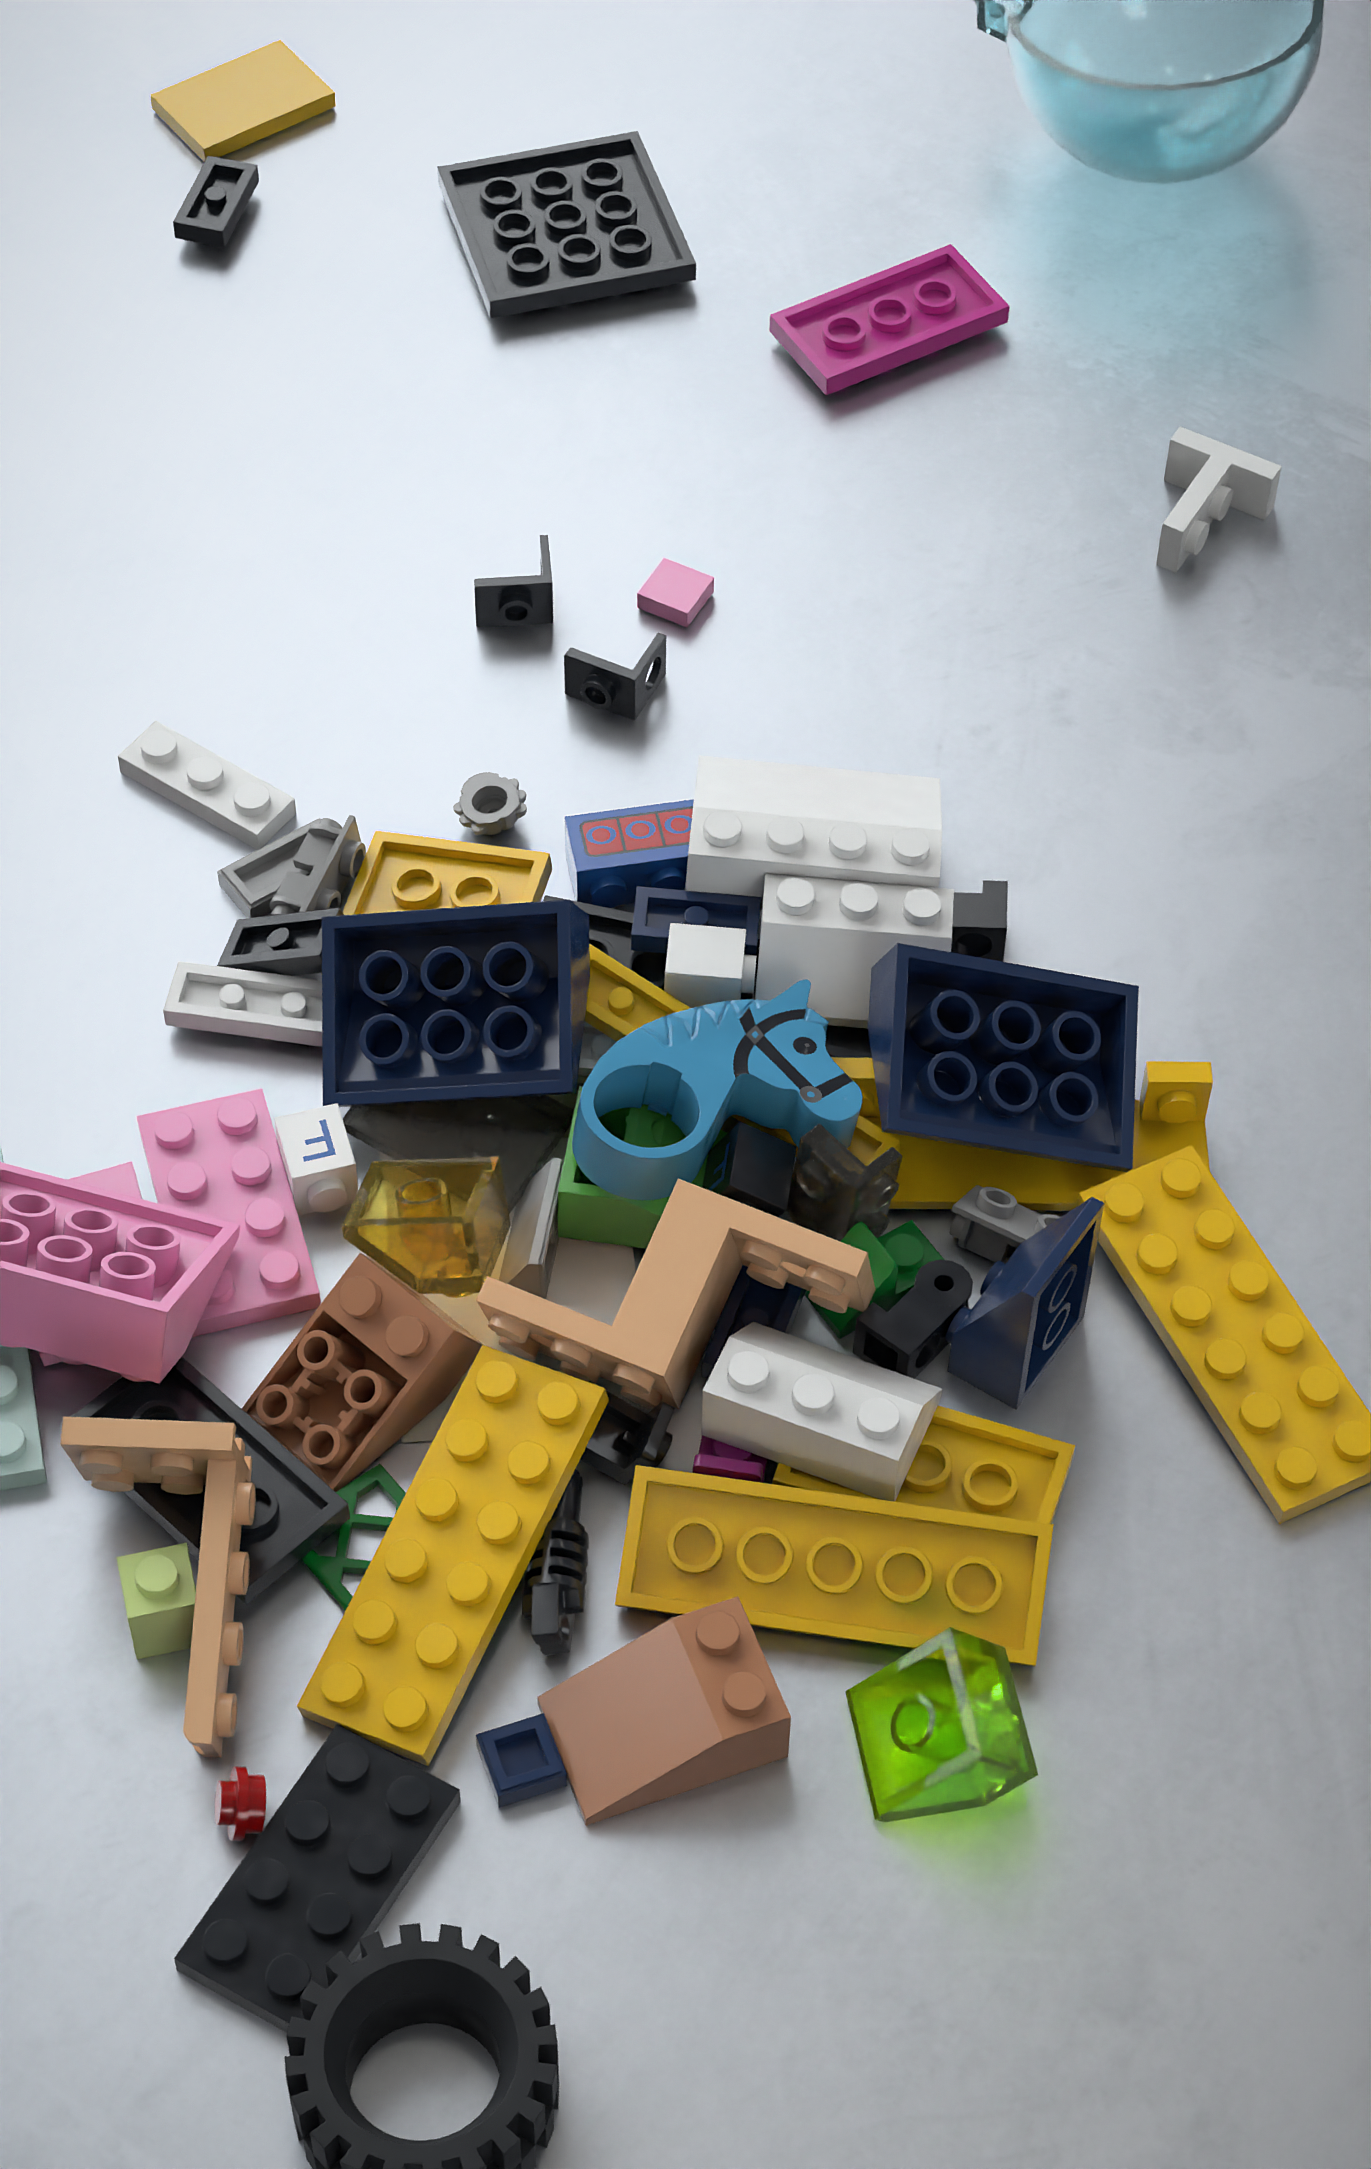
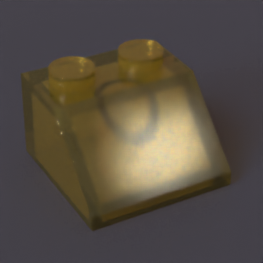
(432, 1221)

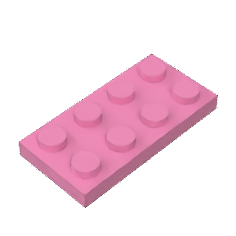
(228, 1166)

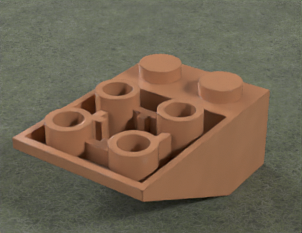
(361, 1373)

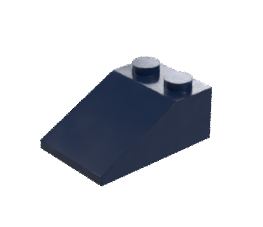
(1027, 1308)

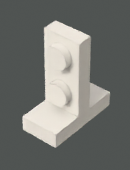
(1214, 480)

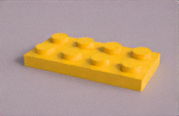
(973, 1469)

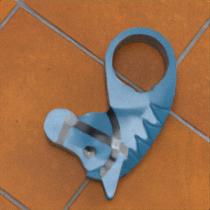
(701, 1069)

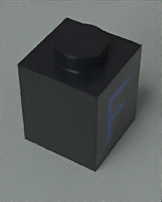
(751, 1169)

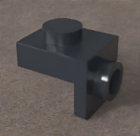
(628, 1438)

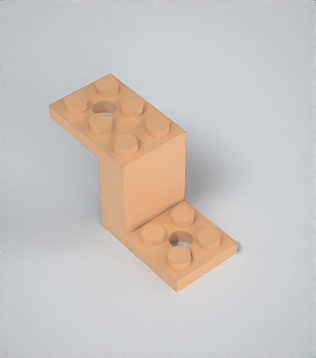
(679, 1295)

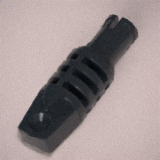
(558, 1574)

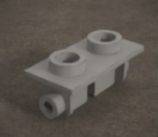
(332, 858)
(992, 1221)

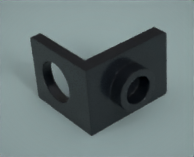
(516, 598)
(612, 685)

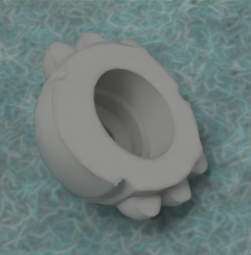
(490, 803)

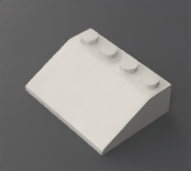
(810, 824)

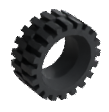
(418, 1986)

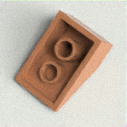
(668, 1713)

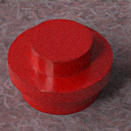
(241, 1803)

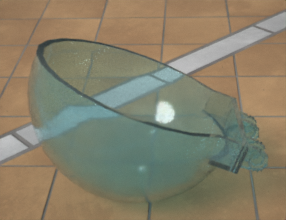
(1159, 82)

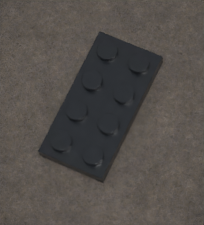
(291, 1502)
(317, 1876)

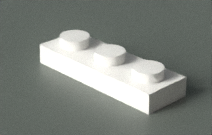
(207, 785)

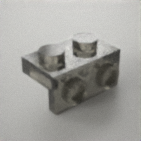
(836, 1190)

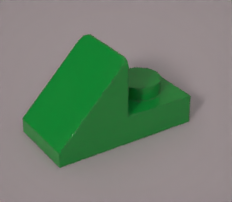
(894, 1266)

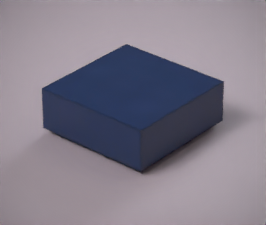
(521, 1760)

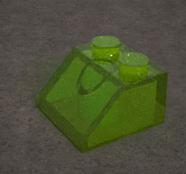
(941, 1729)

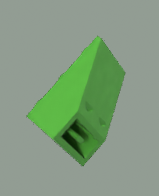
(600, 1216)

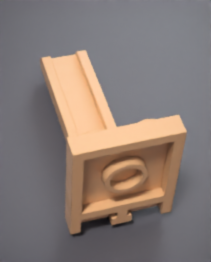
(183, 1460)

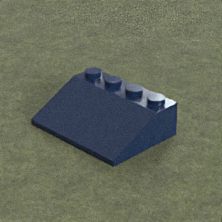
(453, 1003)
(1004, 1056)

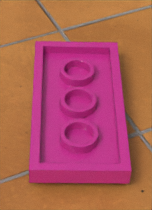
(888, 319)

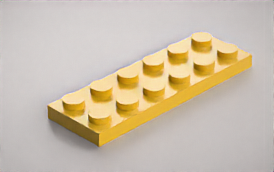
(1236, 1333)
(454, 1554)
(833, 1562)

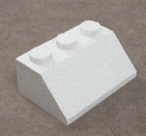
(836, 935)
(817, 1410)

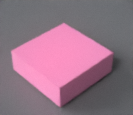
(675, 592)

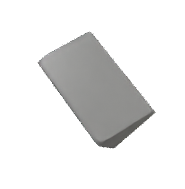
(534, 1233)

